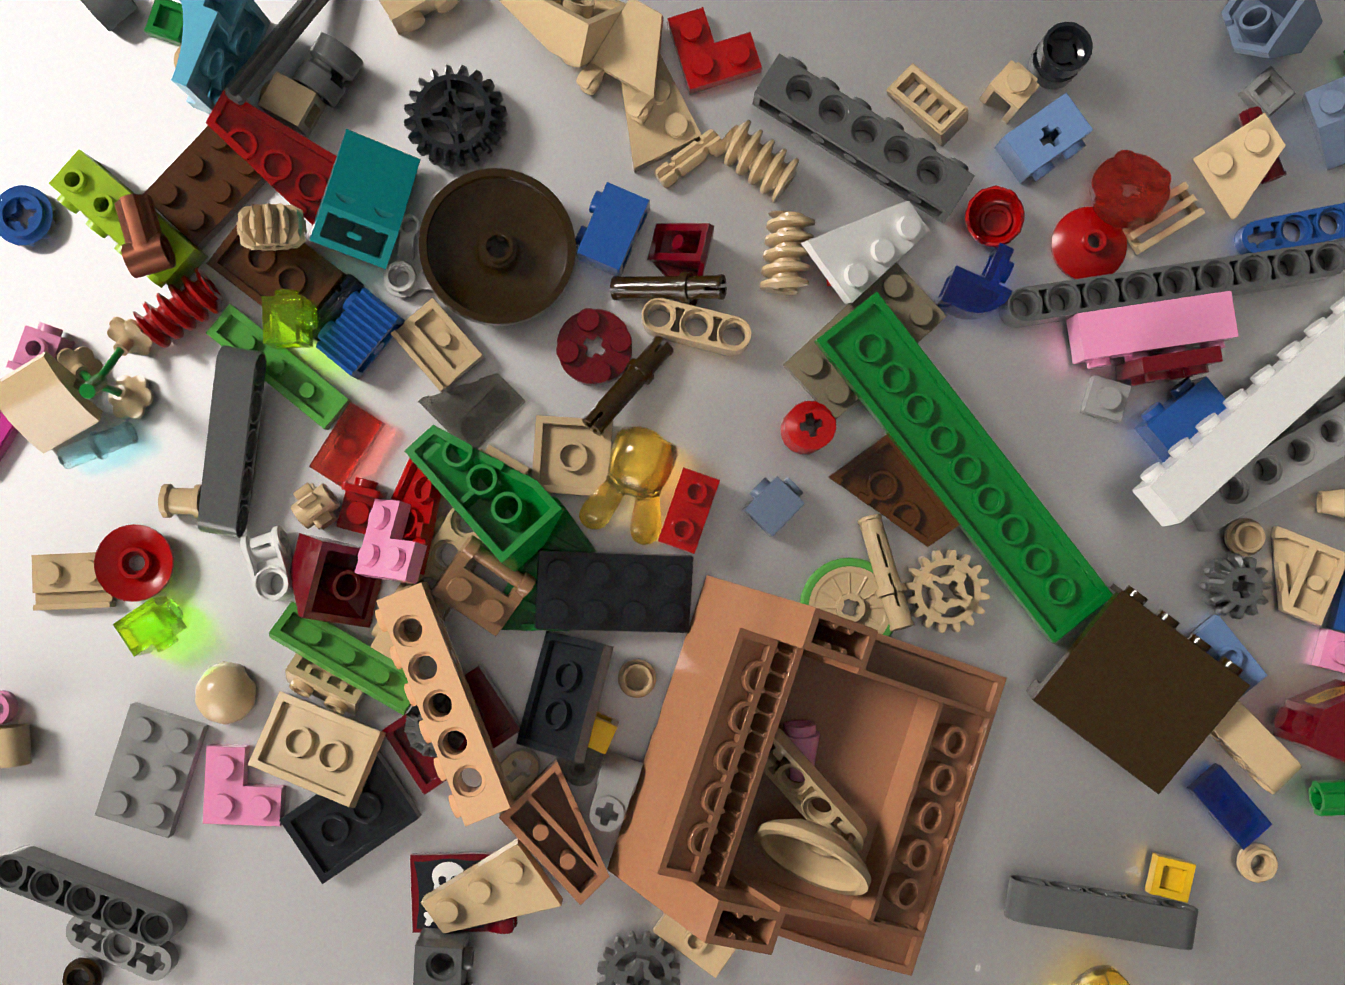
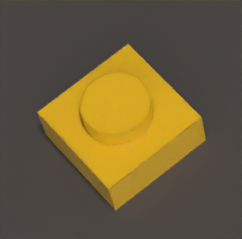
(1170, 877)

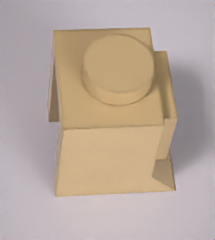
(1013, 85)

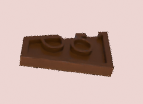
(895, 489)

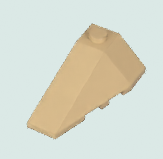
(568, 26)

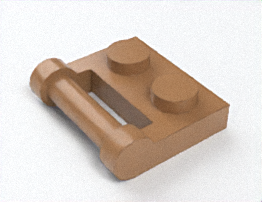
(476, 596)

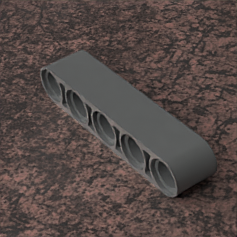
(231, 441)
(108, 890)
(1101, 912)

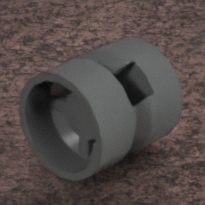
(328, 69)

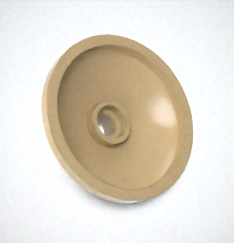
(814, 854)

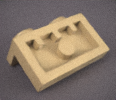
(310, 679)

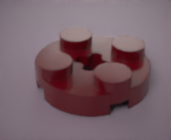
(587, 326)

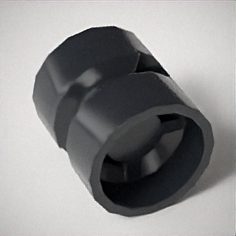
(1060, 55)

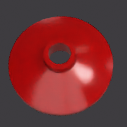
(1076, 256)
(116, 558)

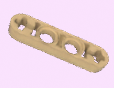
(813, 787)

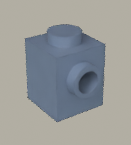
(774, 504)

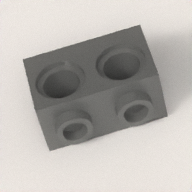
(433, 970)

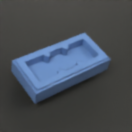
(1224, 642)

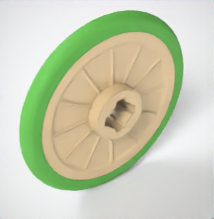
(847, 580)

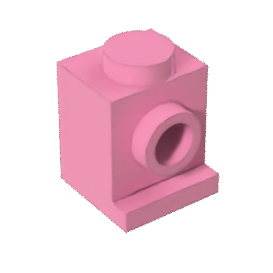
(36, 341)

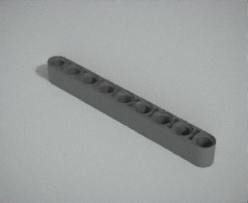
(1188, 277)

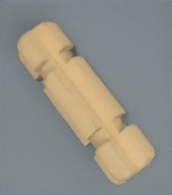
(687, 158)

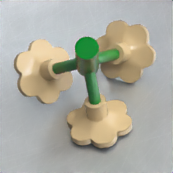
(131, 393)

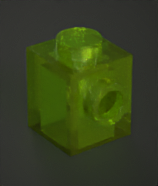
(288, 320)
(151, 626)

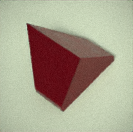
(681, 248)

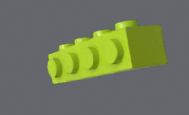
(93, 190)

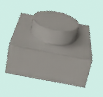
(1105, 399)

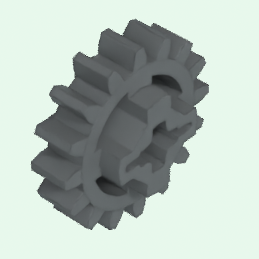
(625, 969)

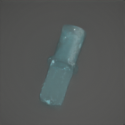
(97, 445)

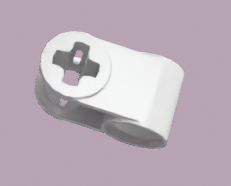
(268, 562)

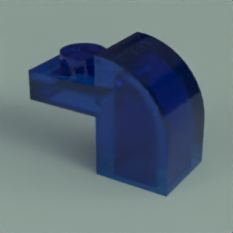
(975, 295)

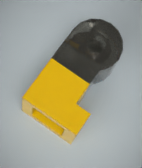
(600, 739)

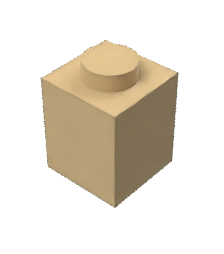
(291, 103)

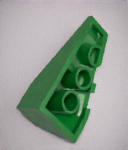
(496, 501)

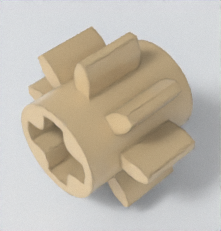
(315, 506)

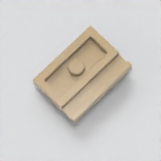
(437, 345)
(67, 582)

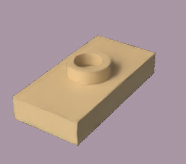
(707, 956)

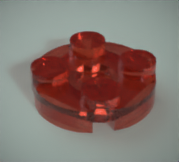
(1133, 169)

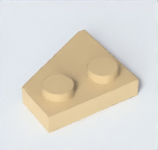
(1240, 162)

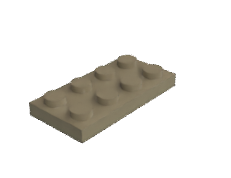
(907, 302)

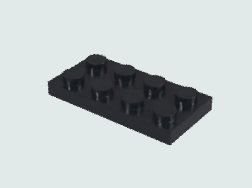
(613, 591)

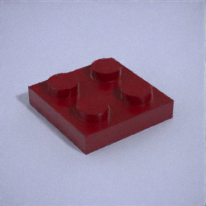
(1168, 366)

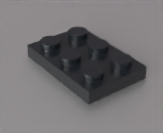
(564, 696)
(339, 835)

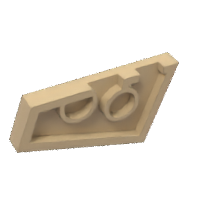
(667, 127)
(493, 890)

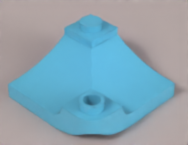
(215, 46)

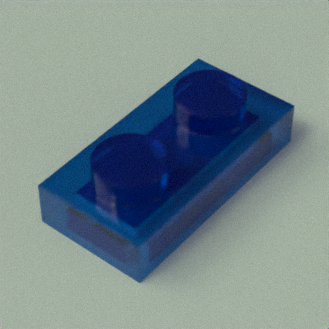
(1229, 806)

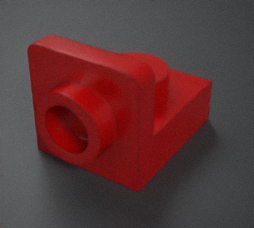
(358, 504)

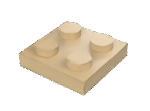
(569, 455)

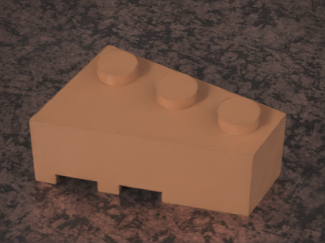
(556, 833)

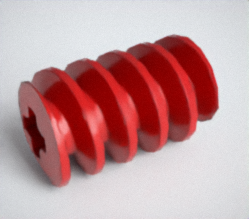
(180, 309)
(812, 414)

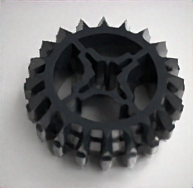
(472, 116)

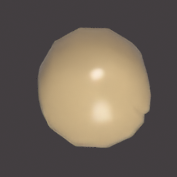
(225, 693)

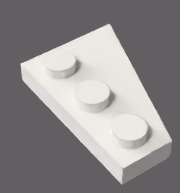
(865, 249)

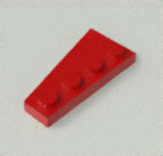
(278, 153)

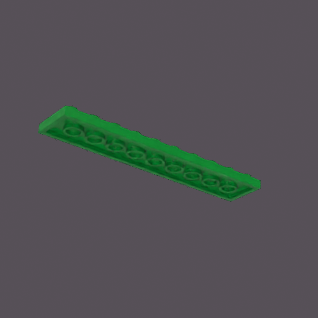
(963, 467)

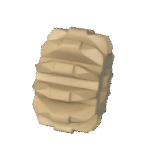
(271, 227)

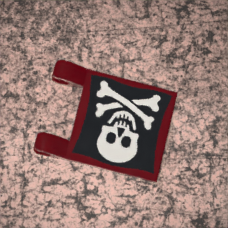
(435, 869)

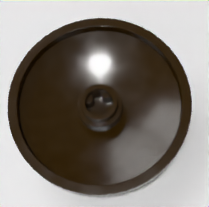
(497, 247)

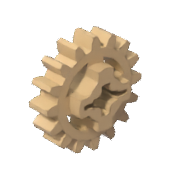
(955, 577)

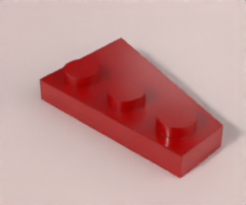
(424, 499)

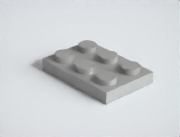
(151, 770)

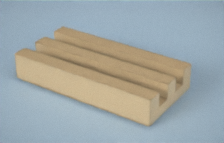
(1187, 202)

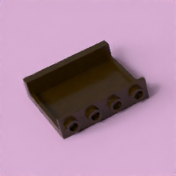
(1140, 689)

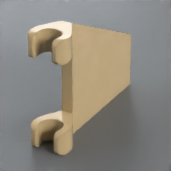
(630, 56)

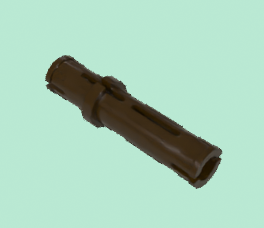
(681, 287)
(638, 372)

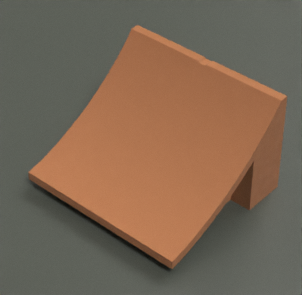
(893, 741)

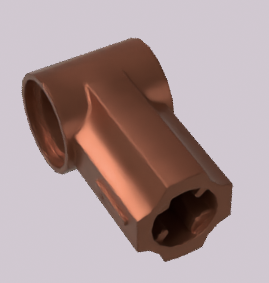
(146, 246)

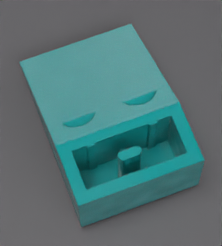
(365, 199)

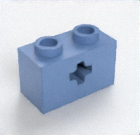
(1060, 124)

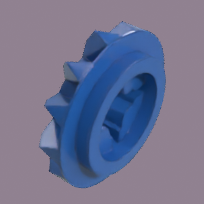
(11, 208)

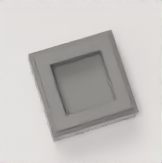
(1267, 91)

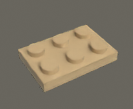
(317, 749)

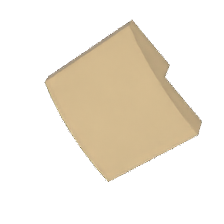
(45, 404)

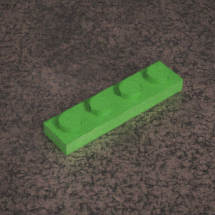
(283, 368)
(343, 657)

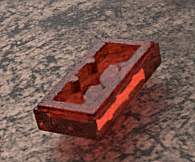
(347, 444)

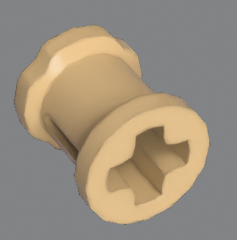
(179, 500)

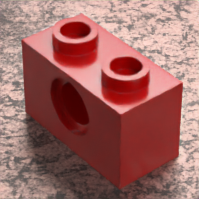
(688, 510)

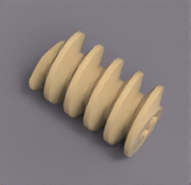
(757, 158)
(785, 252)

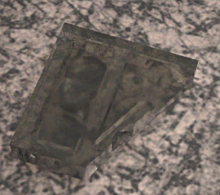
(474, 409)

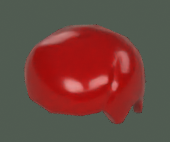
(994, 216)

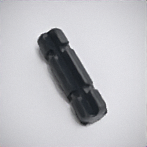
(332, 306)

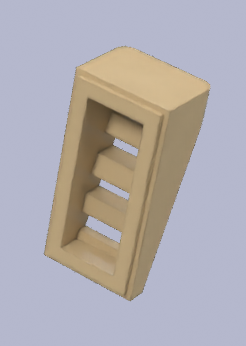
(930, 124)

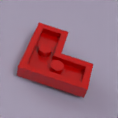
(706, 62)

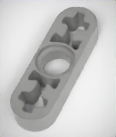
(142, 967)

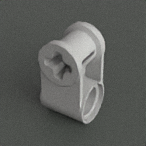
(616, 786)

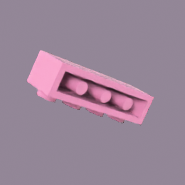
(1151, 328)

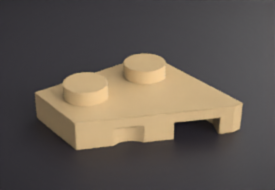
(1305, 575)

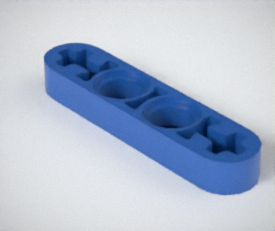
(1307, 222)

